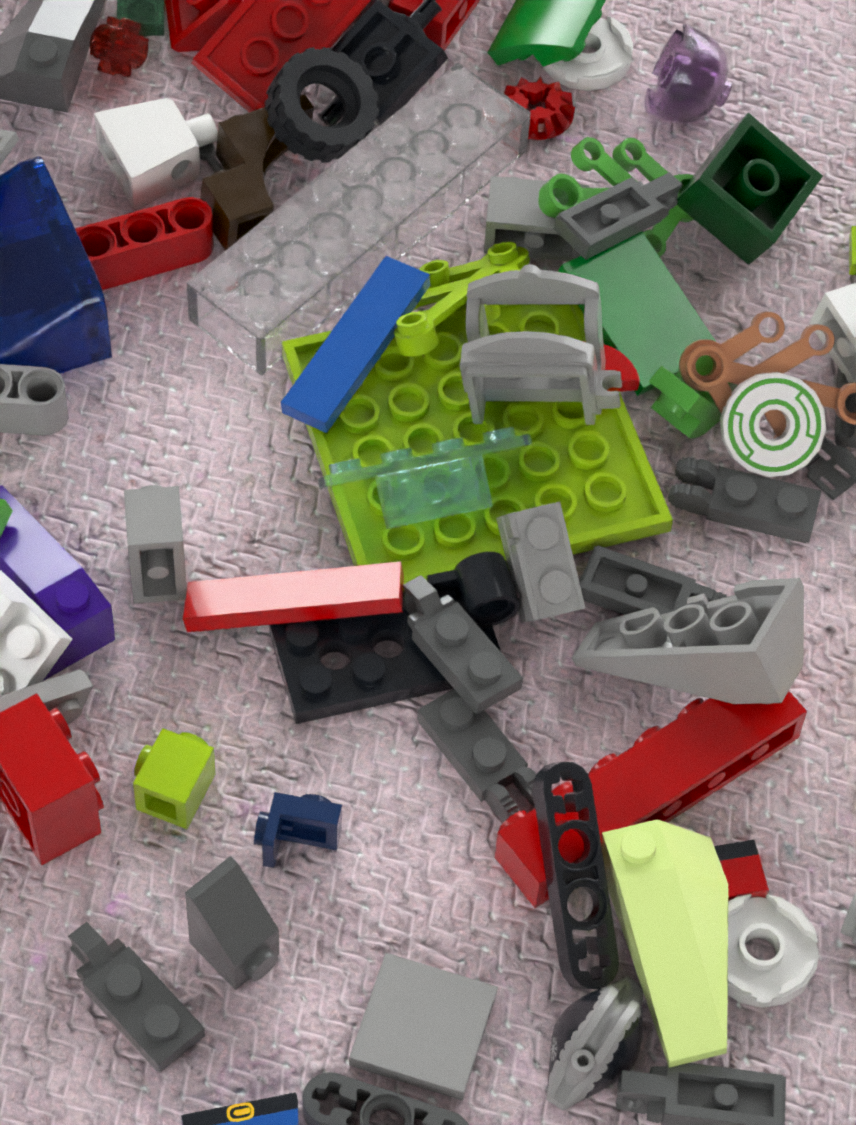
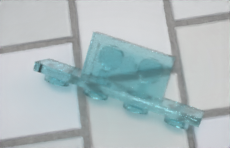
(432, 484)

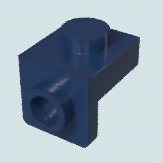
(300, 820)

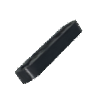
(565, 877)

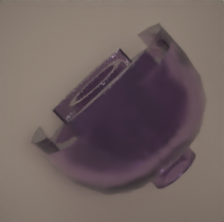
(690, 77)

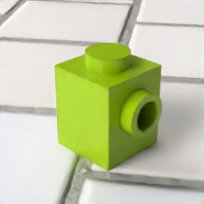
(173, 777)

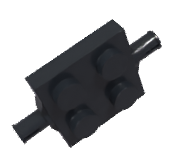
(393, 54)

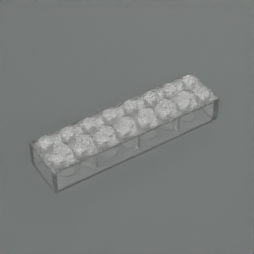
(363, 207)

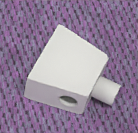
(152, 147)

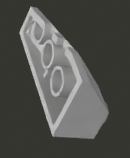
(720, 649)

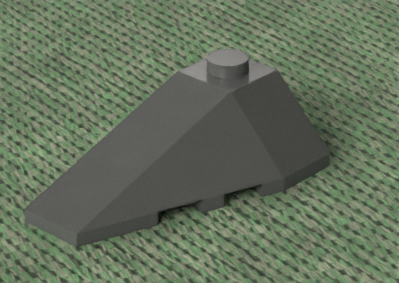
(46, 51)

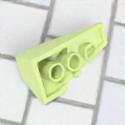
(676, 929)

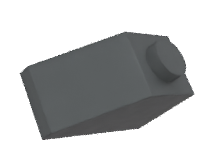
(231, 925)

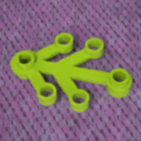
(417, 331)

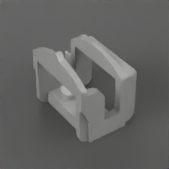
(536, 363)

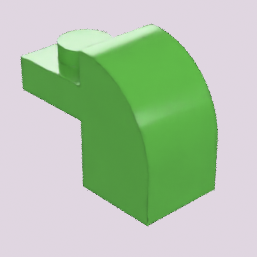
(684, 407)

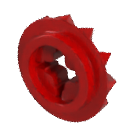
(547, 121)

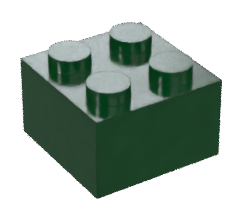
(748, 189)

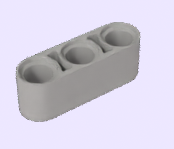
(21, 397)

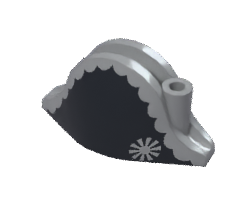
(595, 1042)

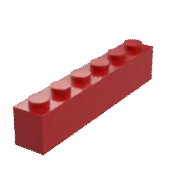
(656, 778)

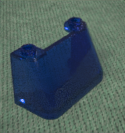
(48, 288)

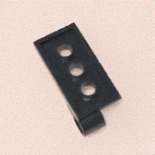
(369, 680)

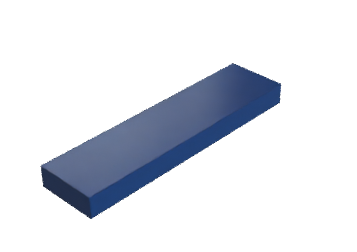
(355, 344)

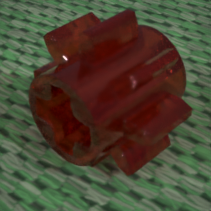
(119, 46)

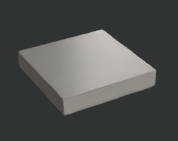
(423, 1026)

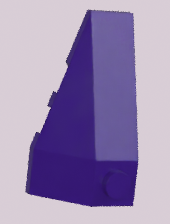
(55, 584)

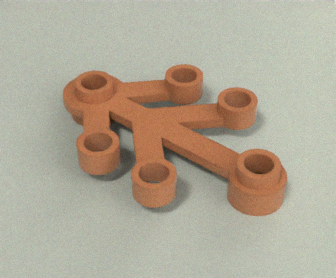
(727, 371)

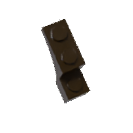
(238, 193)

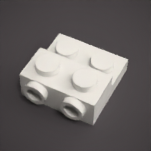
(27, 639)

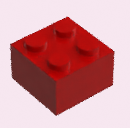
(45, 781)

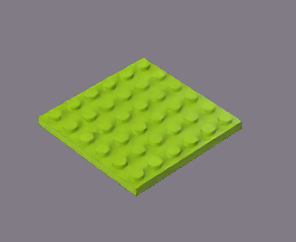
(421, 400)

